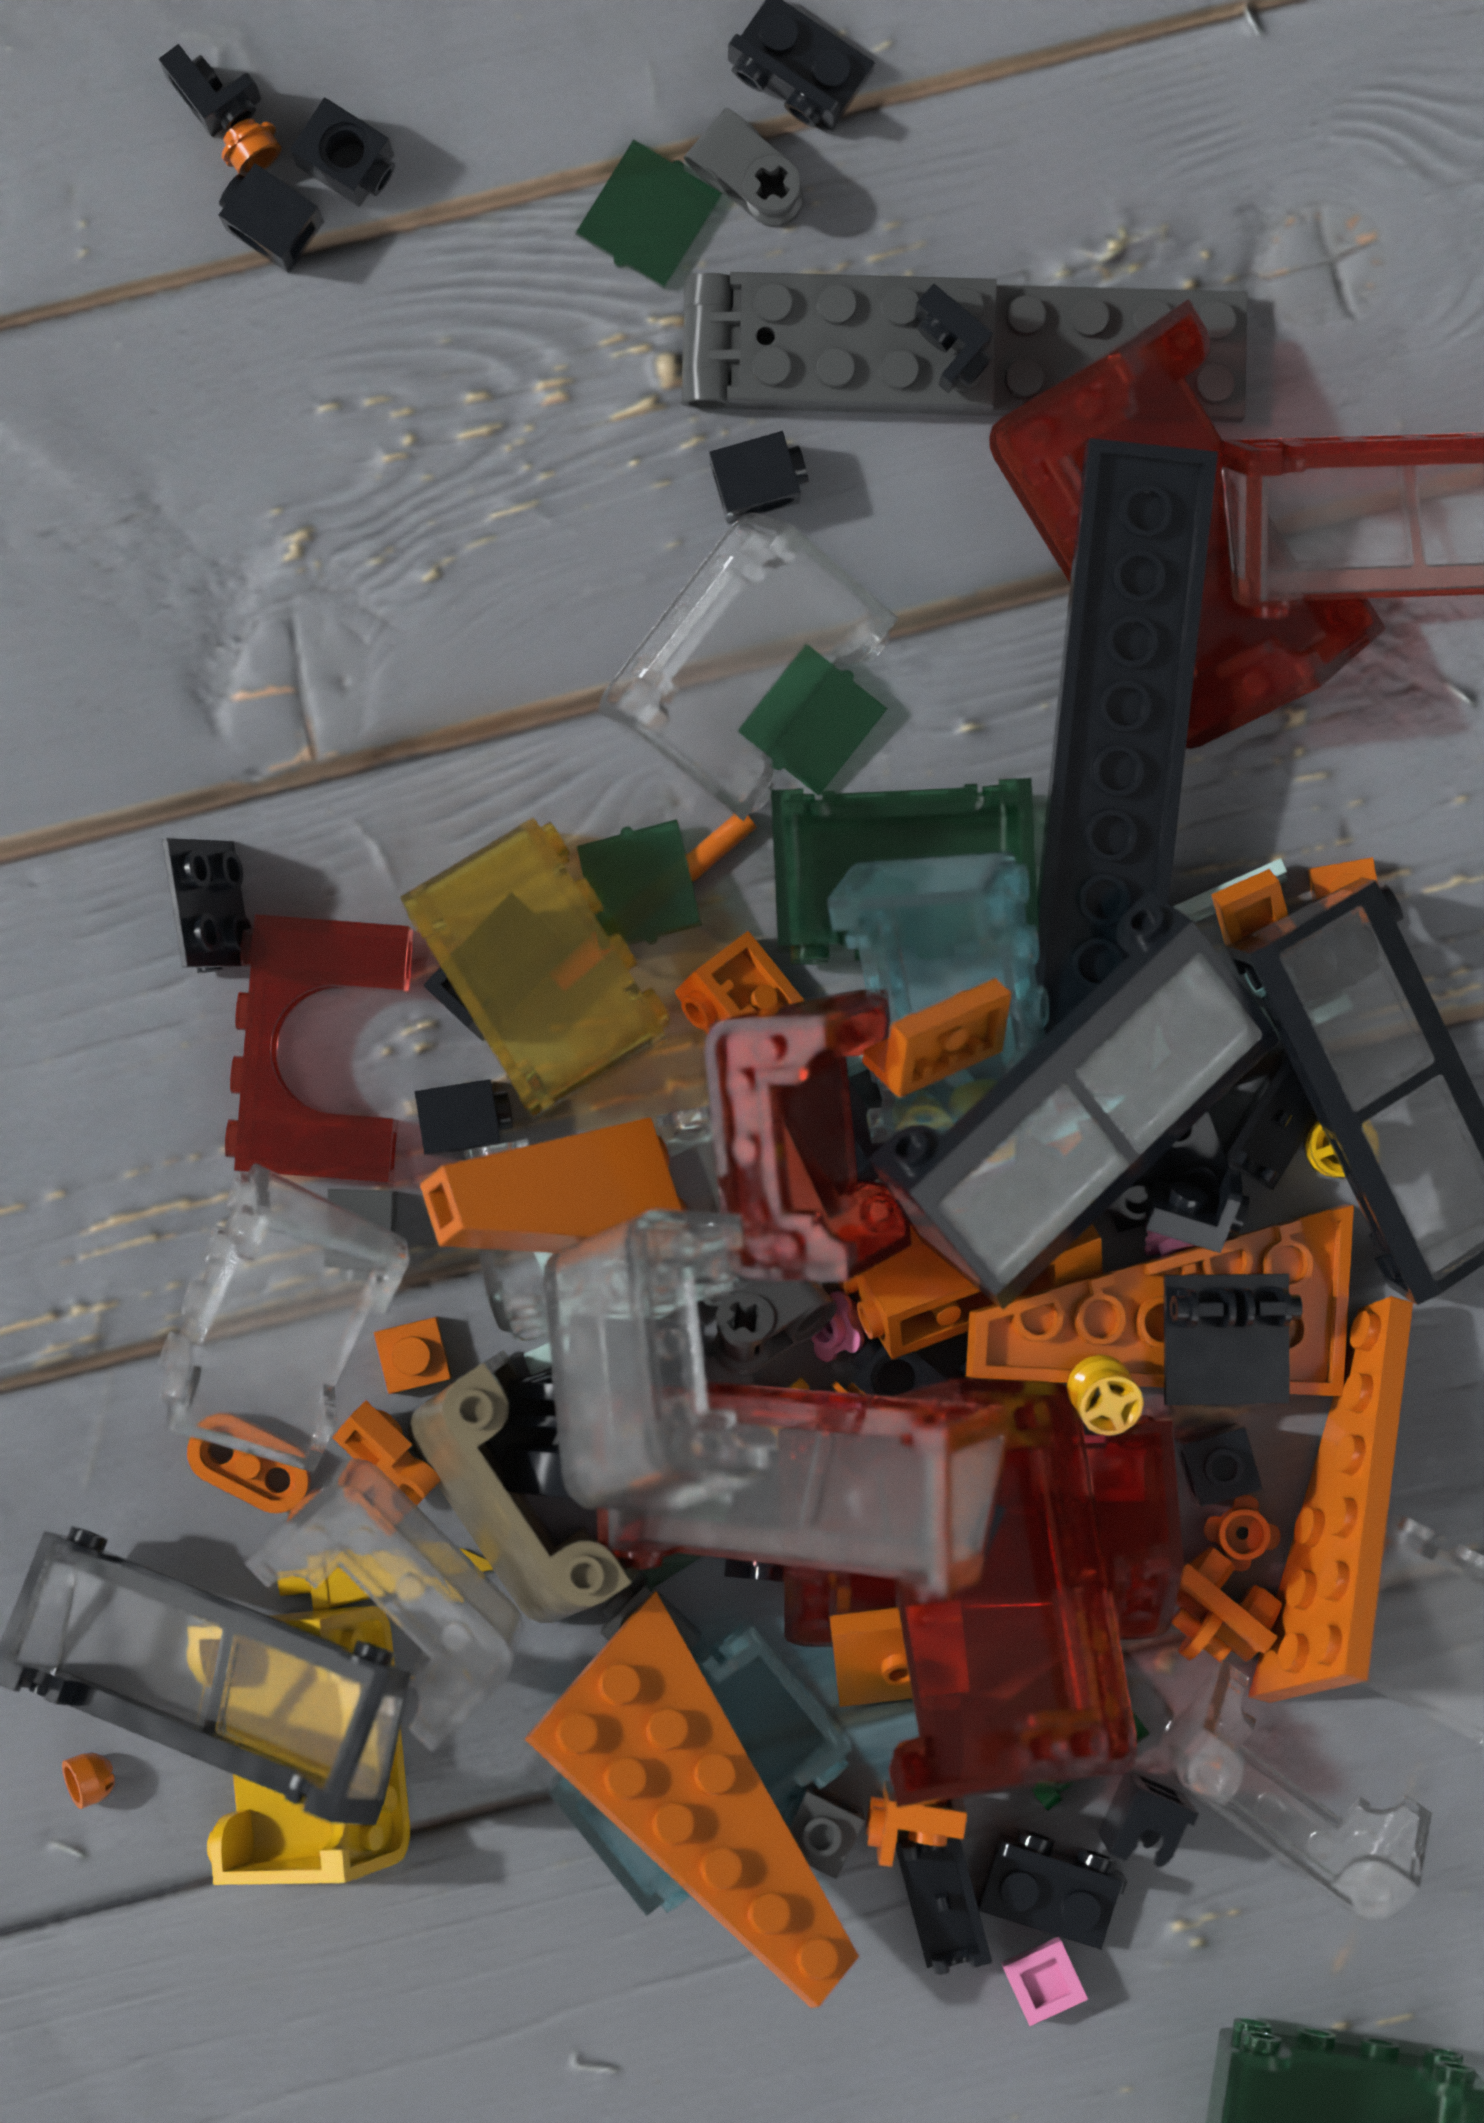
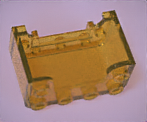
(537, 967)

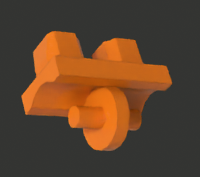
(1215, 1620)

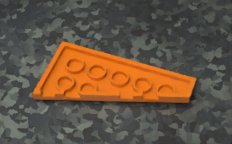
(1124, 1309)
(1341, 1529)
(672, 1775)

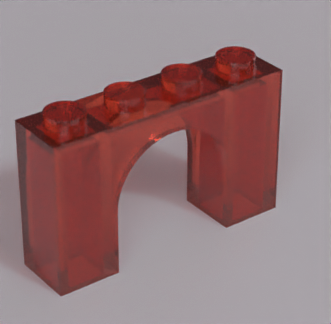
(287, 965)

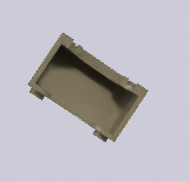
(540, 1574)

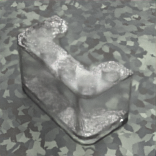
(633, 1365)
(414, 1576)

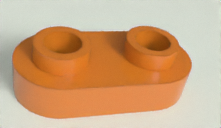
(247, 1477)

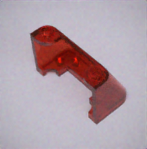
(790, 1140)

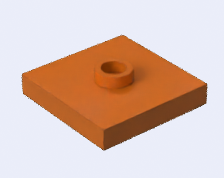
(870, 1657)

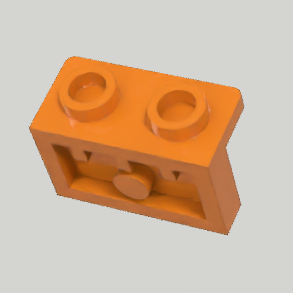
(734, 983)
(941, 1039)
(926, 1823)

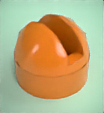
(88, 1778)

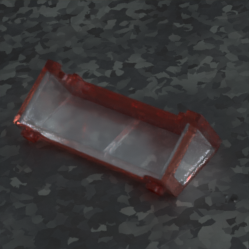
(1353, 518)
(849, 1489)

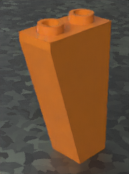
(552, 1190)
(923, 1300)

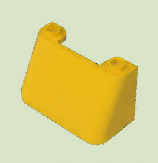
(280, 1843)

